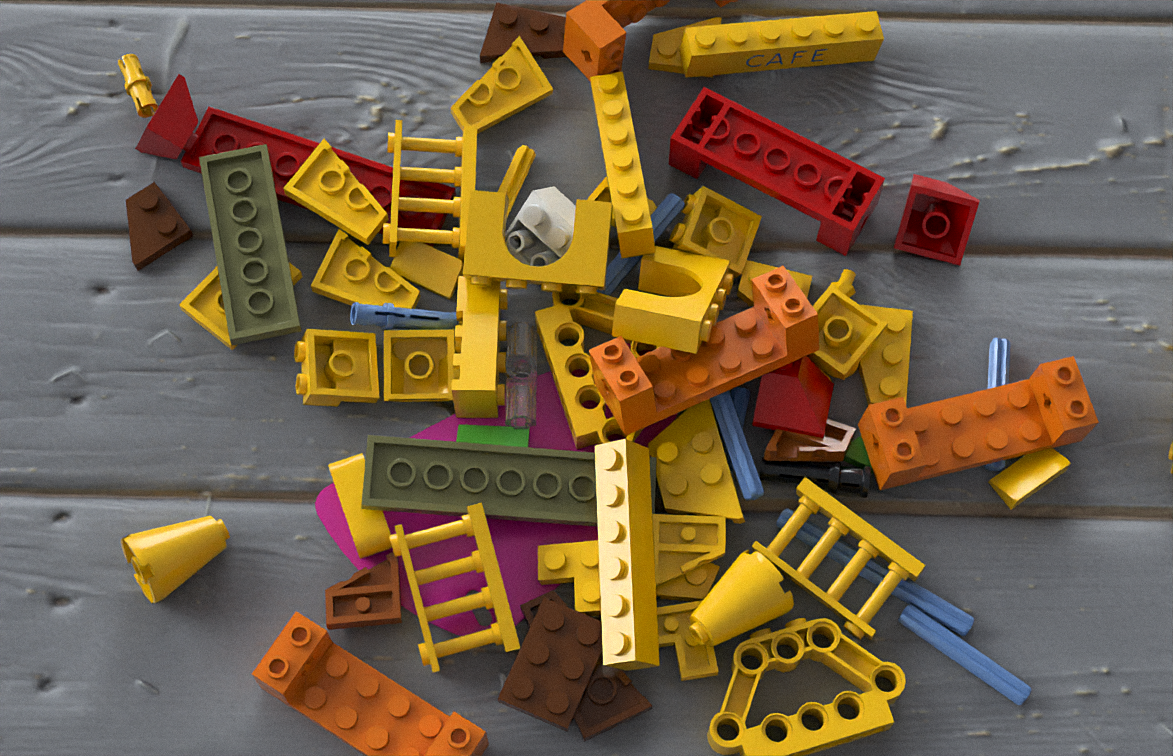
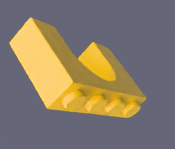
(579, 268)
(686, 318)

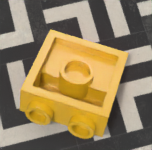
(716, 228)
(337, 367)

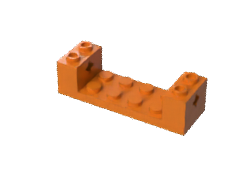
(596, 33)
(739, 349)
(977, 426)
(357, 700)

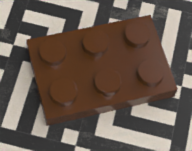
(554, 665)

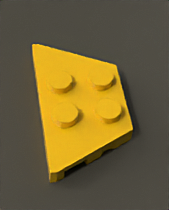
(694, 467)

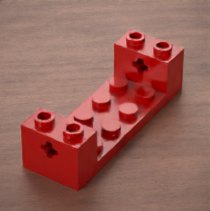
(777, 164)

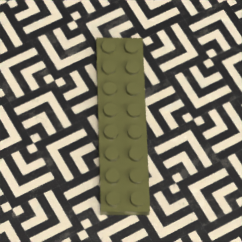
(508, 480)

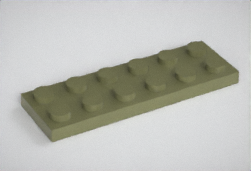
(249, 245)

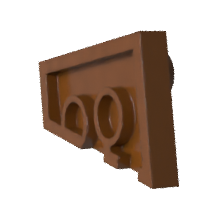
(539, 30)

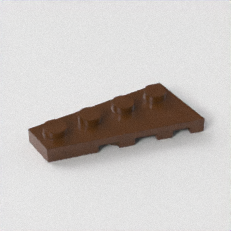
(609, 695)

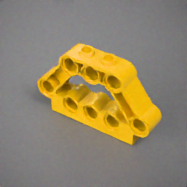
(562, 323)
(842, 657)

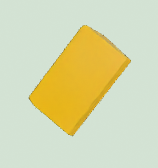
(428, 268)
(1028, 476)

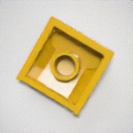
(844, 333)
(418, 365)

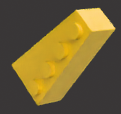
(477, 342)

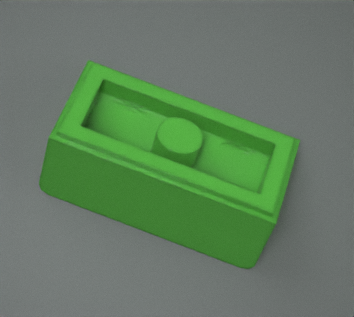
(493, 435)

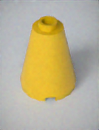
(173, 553)
(740, 601)

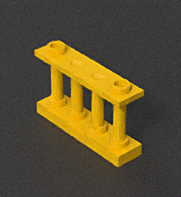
(461, 177)
(871, 545)
(492, 596)

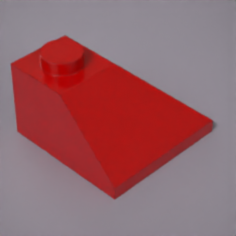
(172, 124)
(936, 220)
(794, 399)

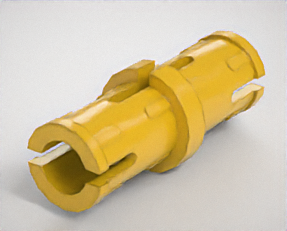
(137, 85)

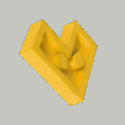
(573, 563)
(692, 658)

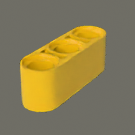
(366, 526)

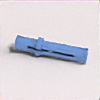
(403, 318)

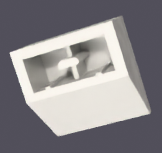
(542, 228)

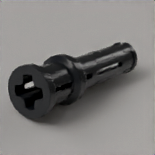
(832, 477)

